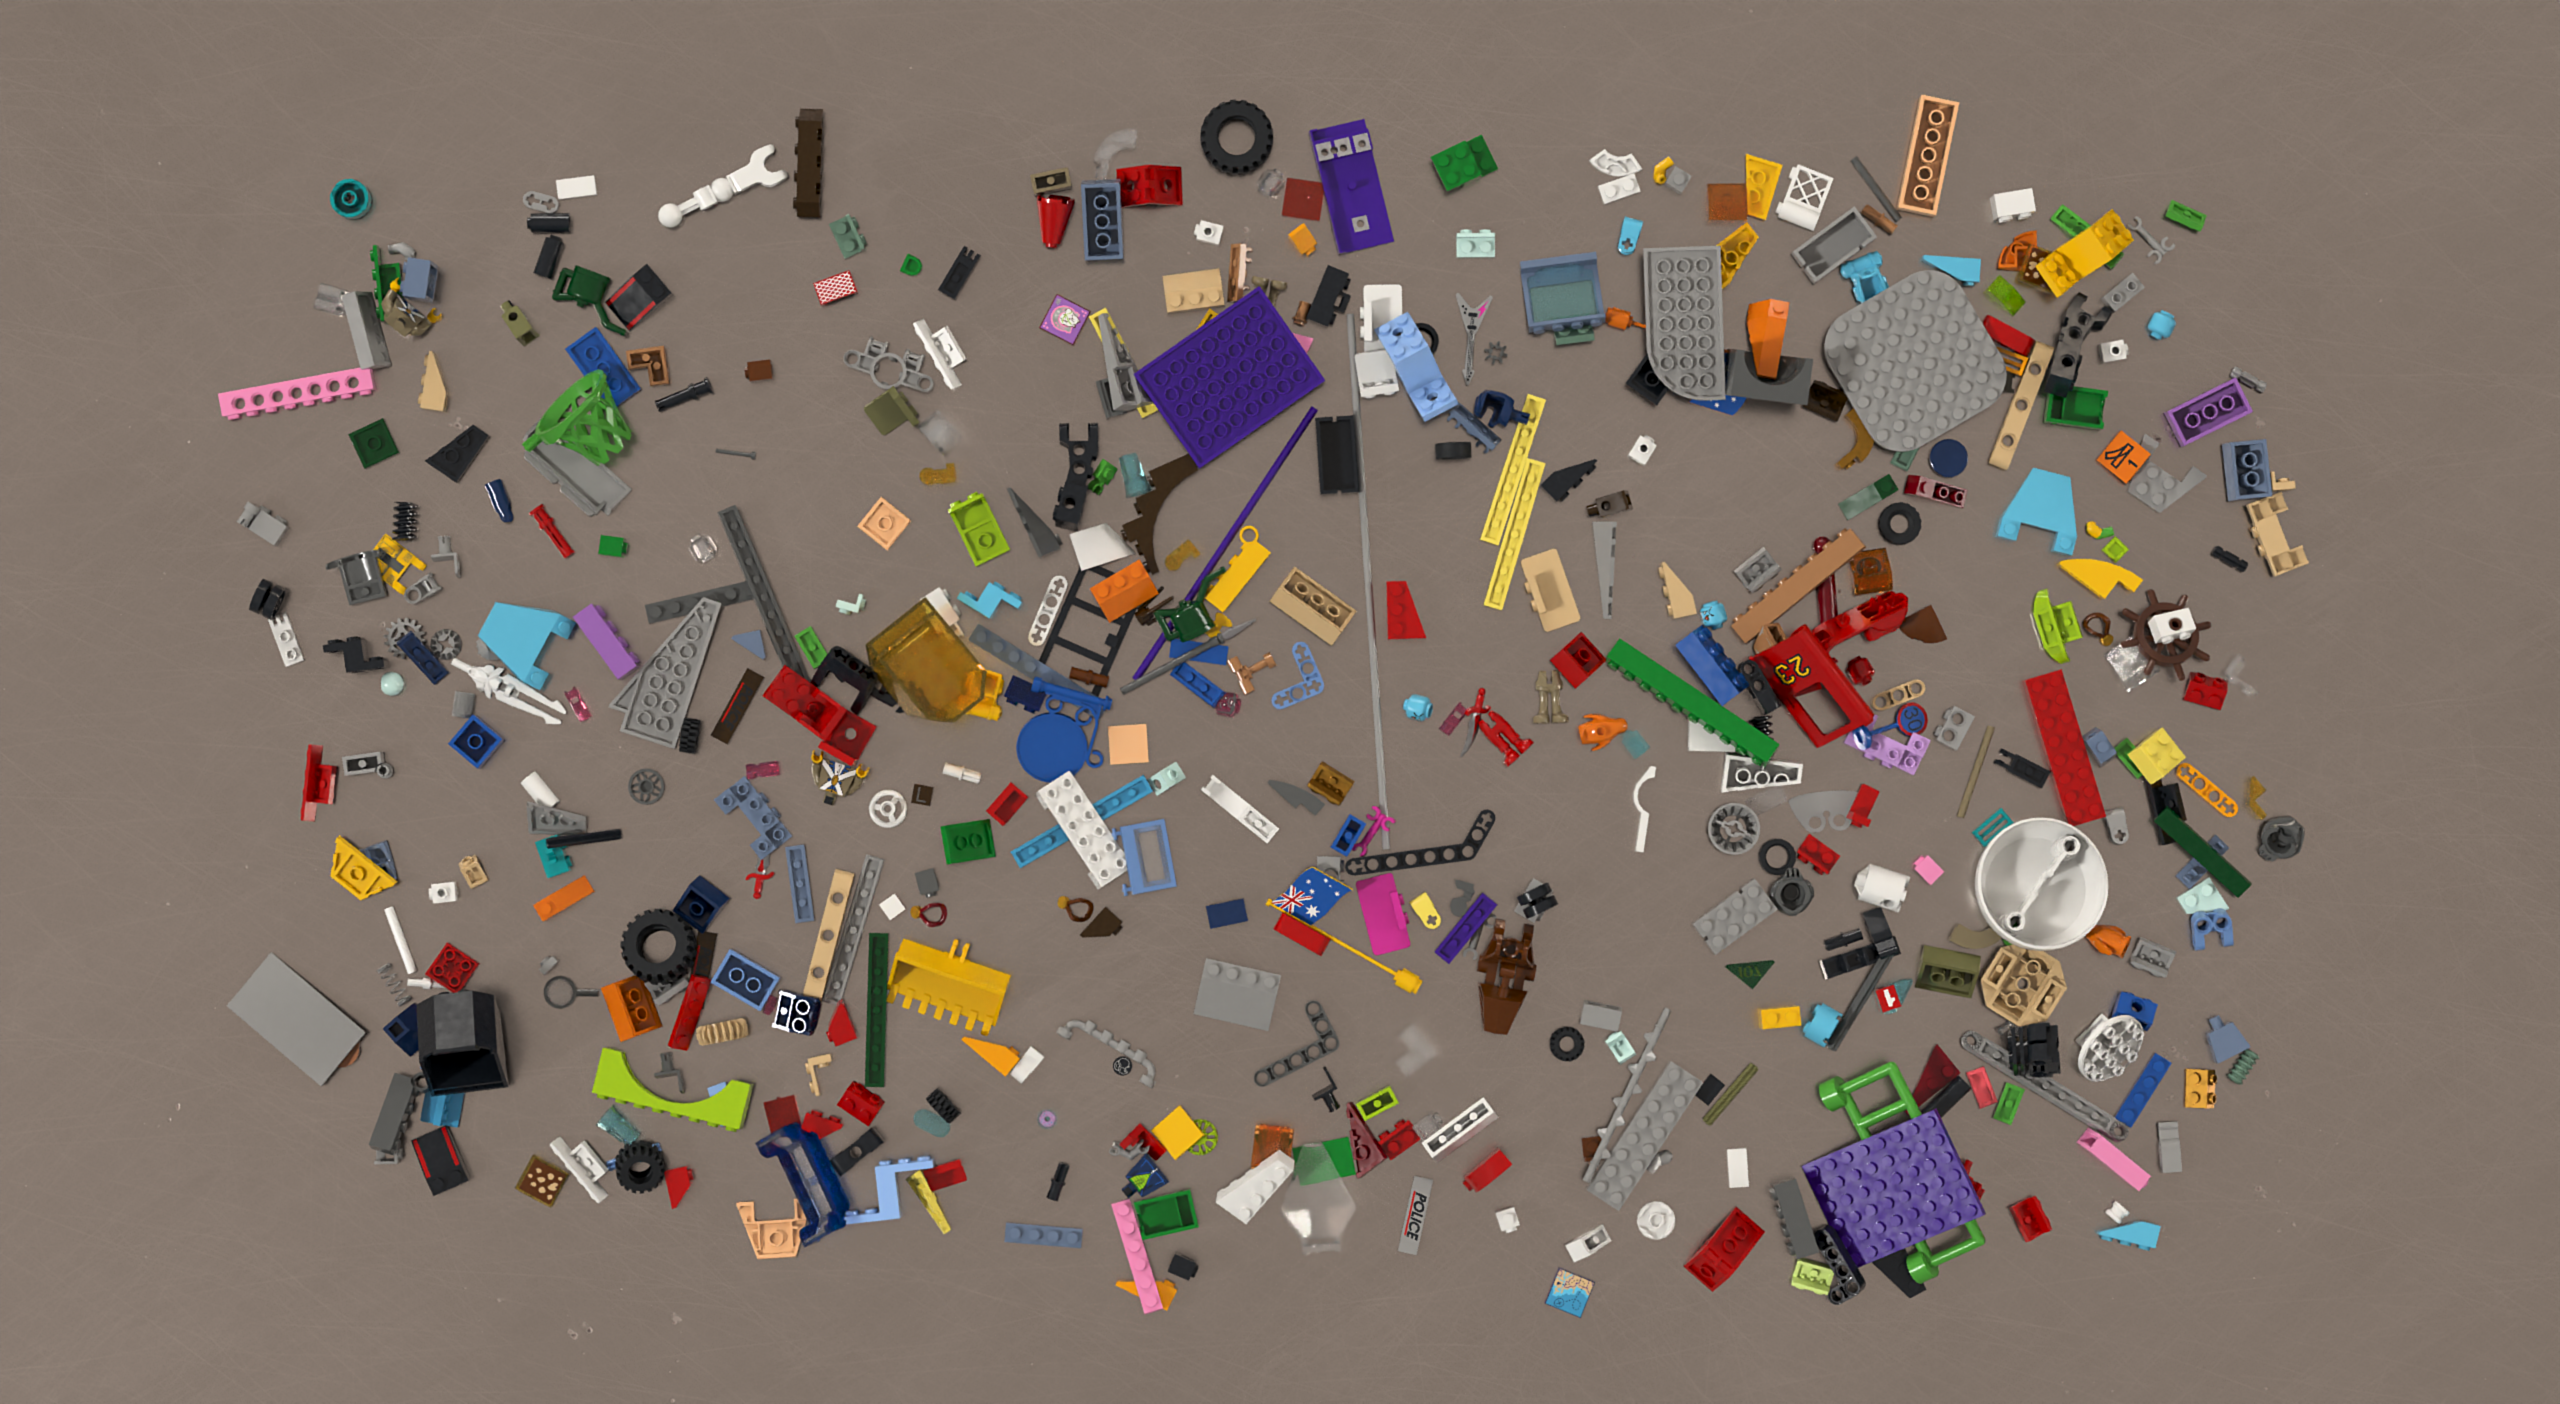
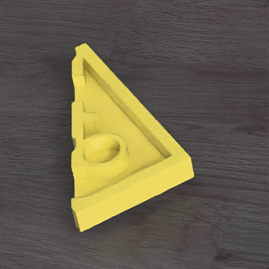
(928, 1199)

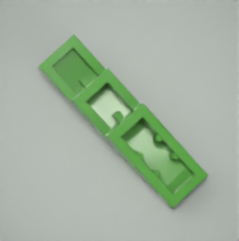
(2073, 225)

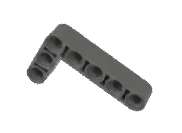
(1303, 1052)

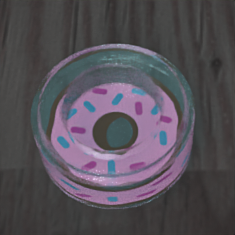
(1047, 1119)

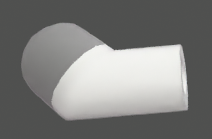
(1660, 1159)

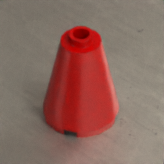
(1054, 217)

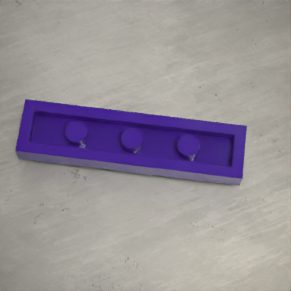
(1466, 928)

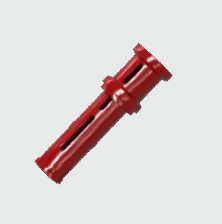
(546, 523)

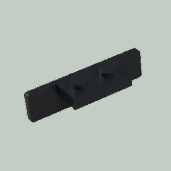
(2165, 796)

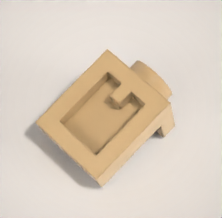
(2282, 485)
(472, 871)

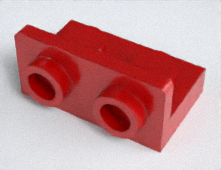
(1817, 854)
(1399, 1139)

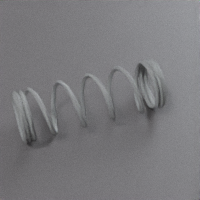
(404, 999)

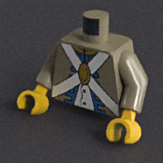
(403, 316)
(835, 778)

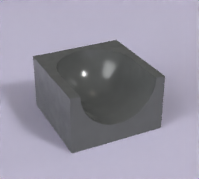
(1790, 385)

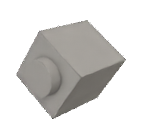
(1678, 180)

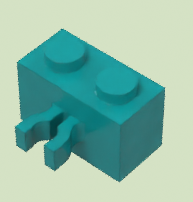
(553, 859)

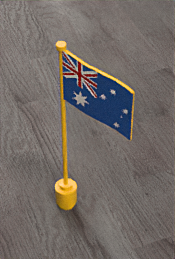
(1312, 898)

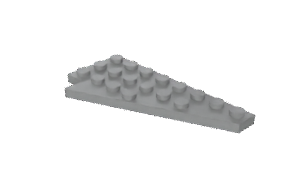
(662, 689)

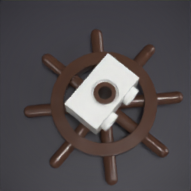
(2166, 630)

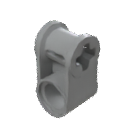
(423, 589)
(2116, 821)

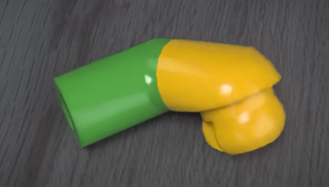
(2098, 533)

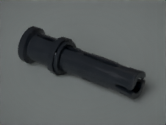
(693, 391)

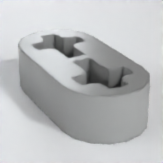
(543, 198)

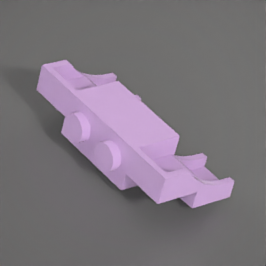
(1892, 752)

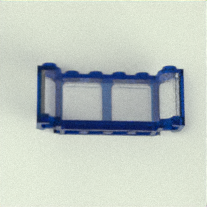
(810, 1178)

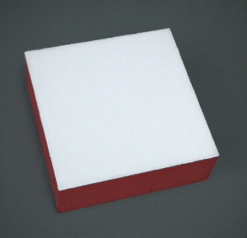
(892, 906)

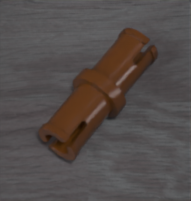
(1088, 677)

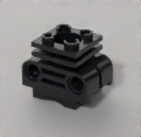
(2036, 1050)

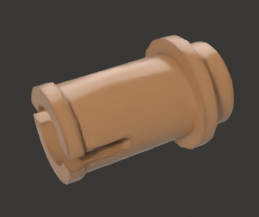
(1301, 314)

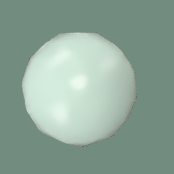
(391, 683)

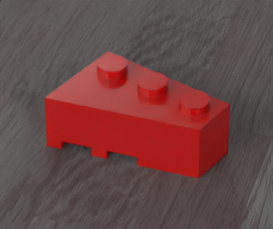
(1401, 613)

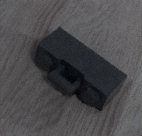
(1323, 304)

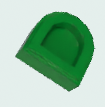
(912, 266)

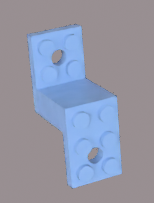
(1416, 366)
(888, 1190)

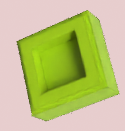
(2115, 549)

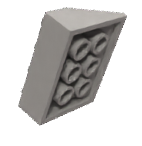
(1237, 994)

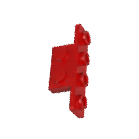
(318, 783)

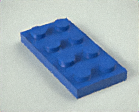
(595, 353)

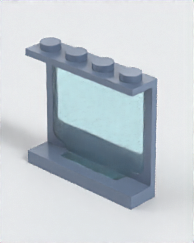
(1562, 292)

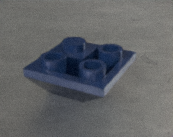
(404, 1030)

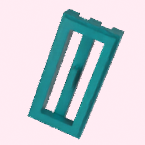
(1978, 829)

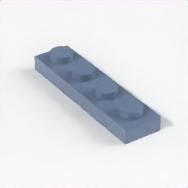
(799, 883)
(1043, 1235)

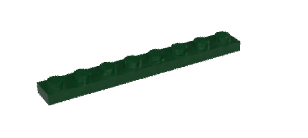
(876, 1010)

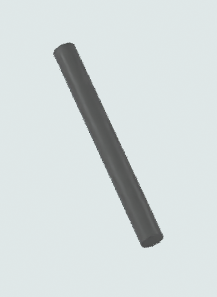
(1876, 189)

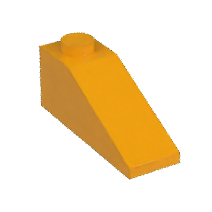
(997, 1055)
(1165, 1289)

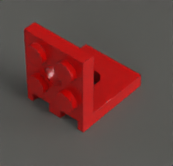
(1149, 185)
(846, 749)

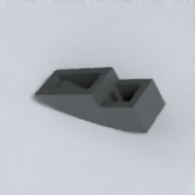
(1296, 795)

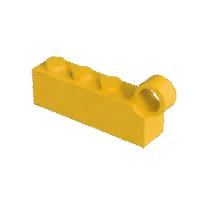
(1239, 572)

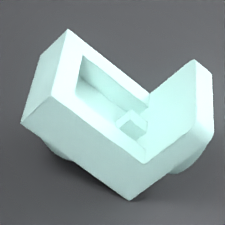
(847, 608)
(1620, 1047)

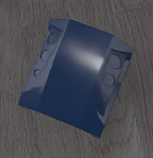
(797, 1013)

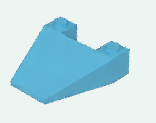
(2044, 503)
(518, 636)

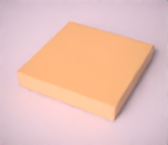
(884, 523)
(1128, 744)

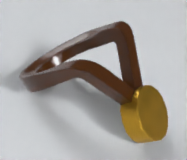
(2106, 638)
(1063, 902)

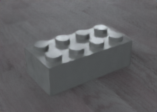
(1795, 1218)

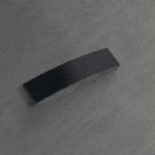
(1851, 960)

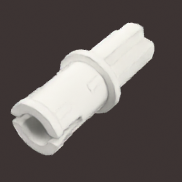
(962, 773)

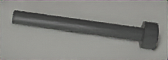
(752, 455)

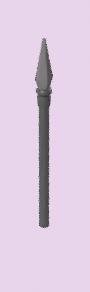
(1214, 641)

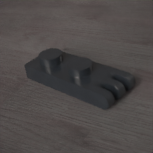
(958, 273)

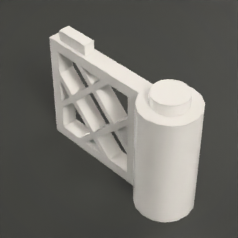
(1800, 212)

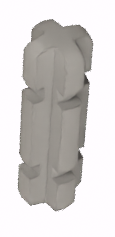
(2248, 379)

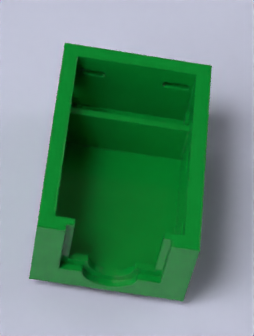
(2079, 409)
(1166, 1214)

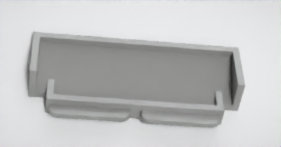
(581, 481)

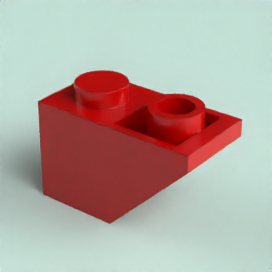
(821, 1125)

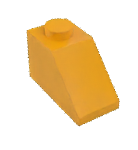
(1302, 240)

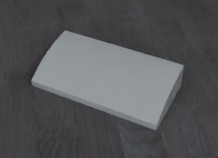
(366, 330)

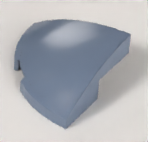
(381, 856)

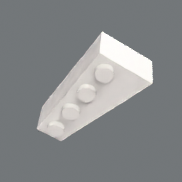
(1743, 774)
(1253, 1189)

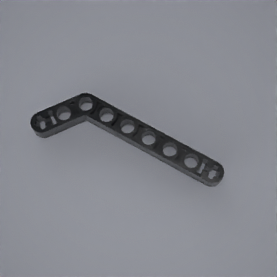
(1438, 851)

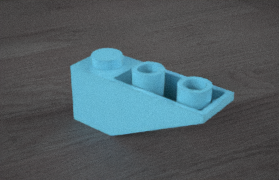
(2136, 1232)

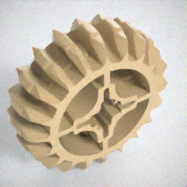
(722, 1031)

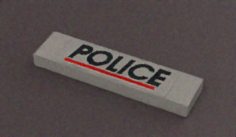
(1415, 1215)

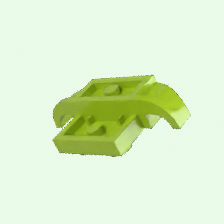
(2056, 625)

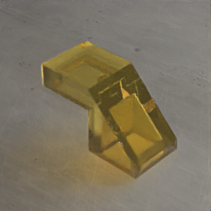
(2254, 791)

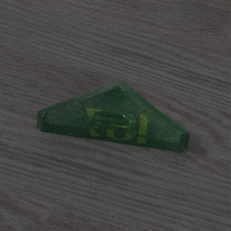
(1750, 972)

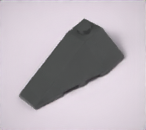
(1039, 533)

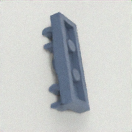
(1474, 427)
(2194, 870)

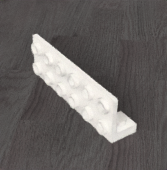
(1084, 829)

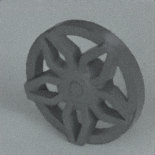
(646, 786)

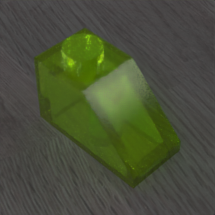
(2005, 295)

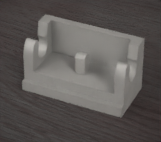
(1601, 1015)

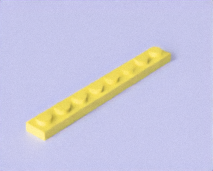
(1512, 471)
(1514, 534)

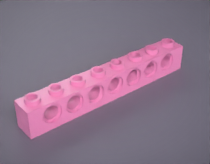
(229, 399)

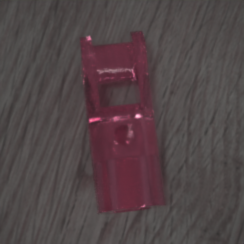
(579, 707)
(1451, 721)

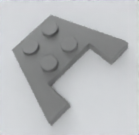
(2158, 487)

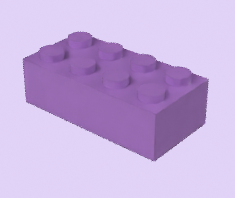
(2208, 412)
(606, 641)

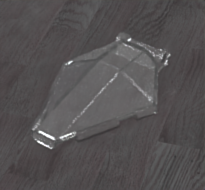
(1317, 1200)

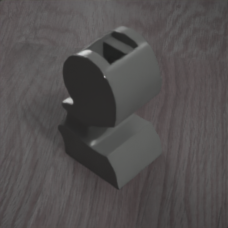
(1458, 905)

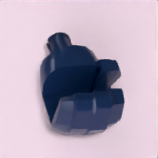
(1502, 408)

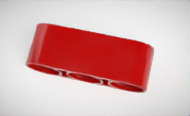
(2008, 336)
(1301, 934)

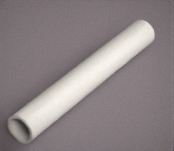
(400, 940)

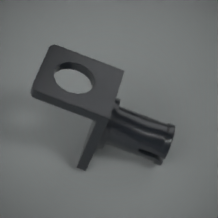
(1327, 1095)

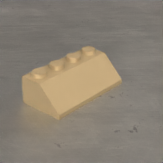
(1313, 606)

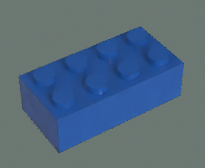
(1712, 664)

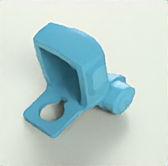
(1865, 275)

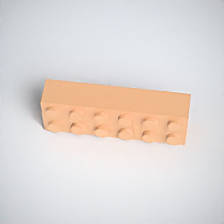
(1927, 155)

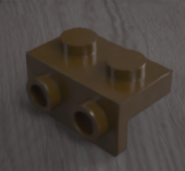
(1826, 400)

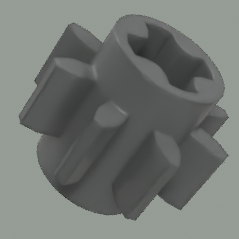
(1497, 347)

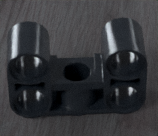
(867, 1143)

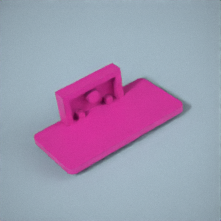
(1383, 914)

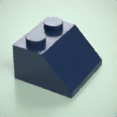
(700, 904)

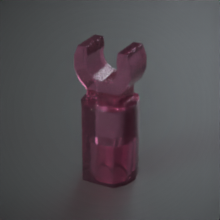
(763, 770)

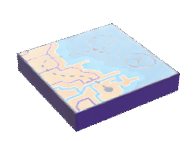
(1569, 1292)

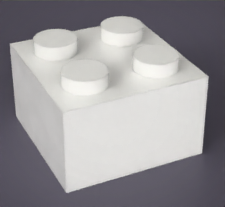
(2013, 204)

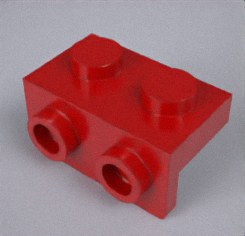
(2206, 690)
(860, 1103)
(2030, 1218)

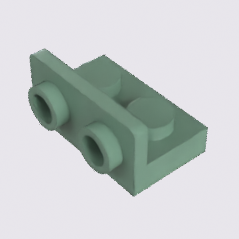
(847, 236)
(1571, 335)

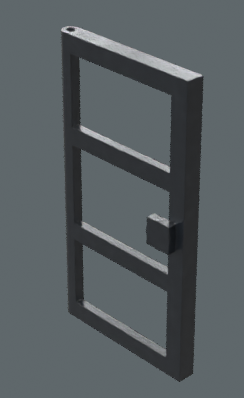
(1112, 640)

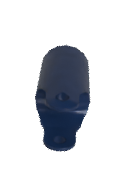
(499, 500)

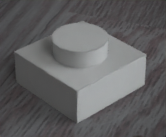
(547, 964)

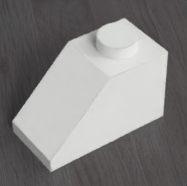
(1588, 1243)

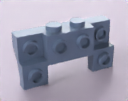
(758, 812)

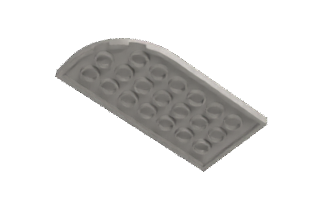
(1685, 319)

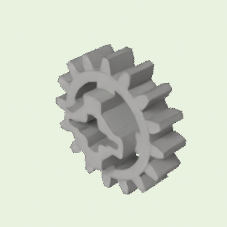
(402, 630)

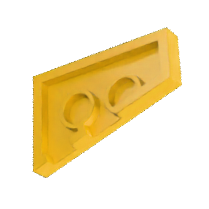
(1760, 185)

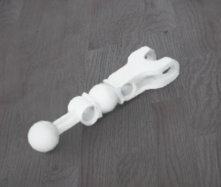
(723, 189)

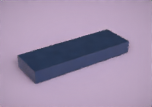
(422, 657)

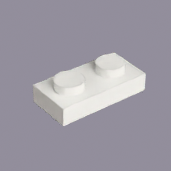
(1619, 189)

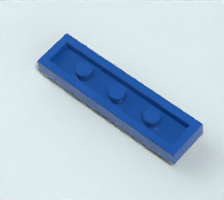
(2142, 1090)

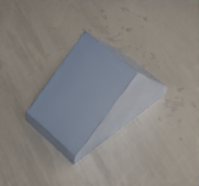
(753, 642)

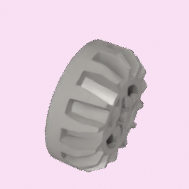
(1749, 835)

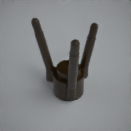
(1145, 614)

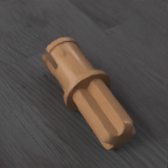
(1879, 219)

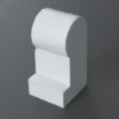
(1027, 1064)

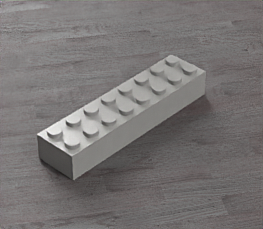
(1644, 1135)

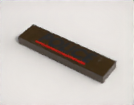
(737, 706)
(705, 952)

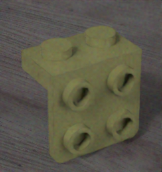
(890, 411)

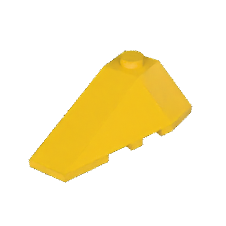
(1734, 251)

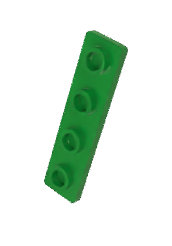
(383, 276)

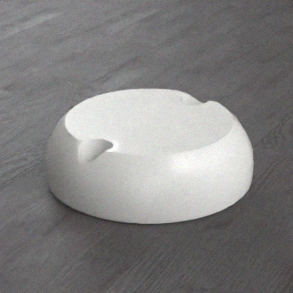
(2041, 885)

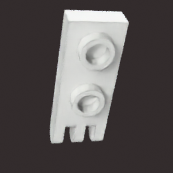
(286, 640)

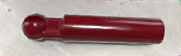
(1827, 590)

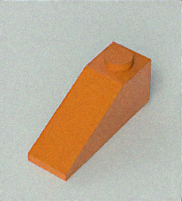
(563, 898)

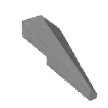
(1124, 387)
(1604, 542)

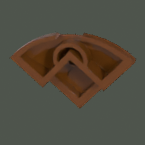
(1923, 626)

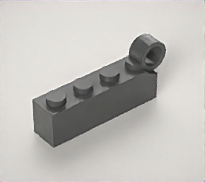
(394, 1113)

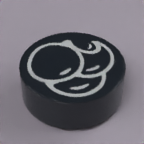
(1122, 1065)

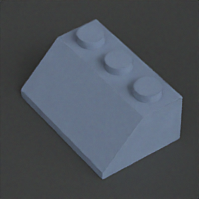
(2247, 470)

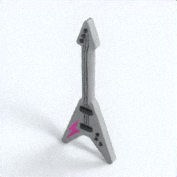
(1472, 320)

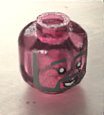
(1228, 705)

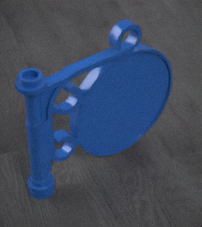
(1055, 742)

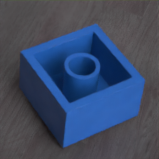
(476, 741)

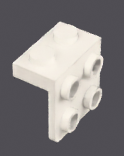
(1375, 373)

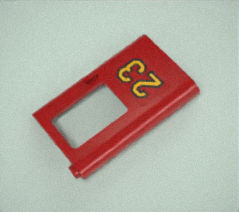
(1801, 663)

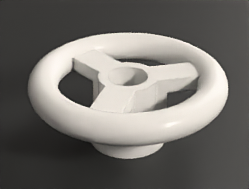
(893, 822)

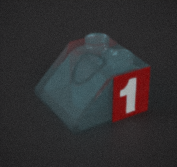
(1892, 995)

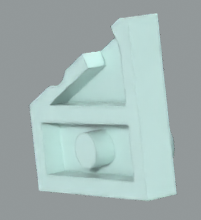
(2202, 898)

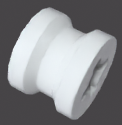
(2117, 1212)

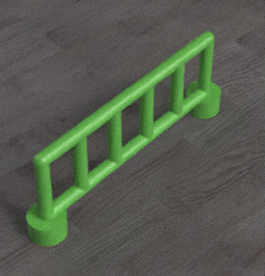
(1837, 1094)

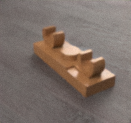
(1237, 272)

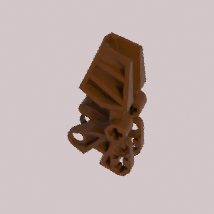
(1502, 1004)

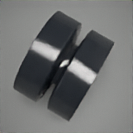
(267, 599)
(1537, 900)

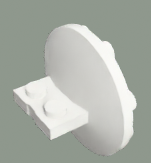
(2107, 1045)

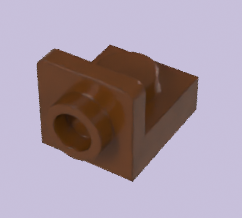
(1590, 1147)

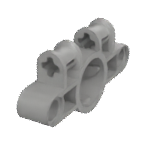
(869, 361)

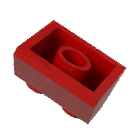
(1578, 660)

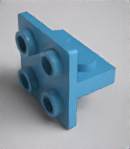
(442, 1109)

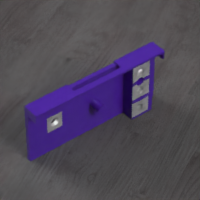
(1351, 186)

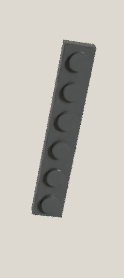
(683, 605)

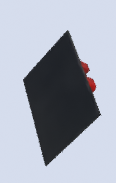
(1709, 1089)

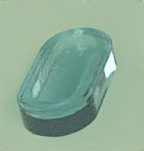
(931, 1123)

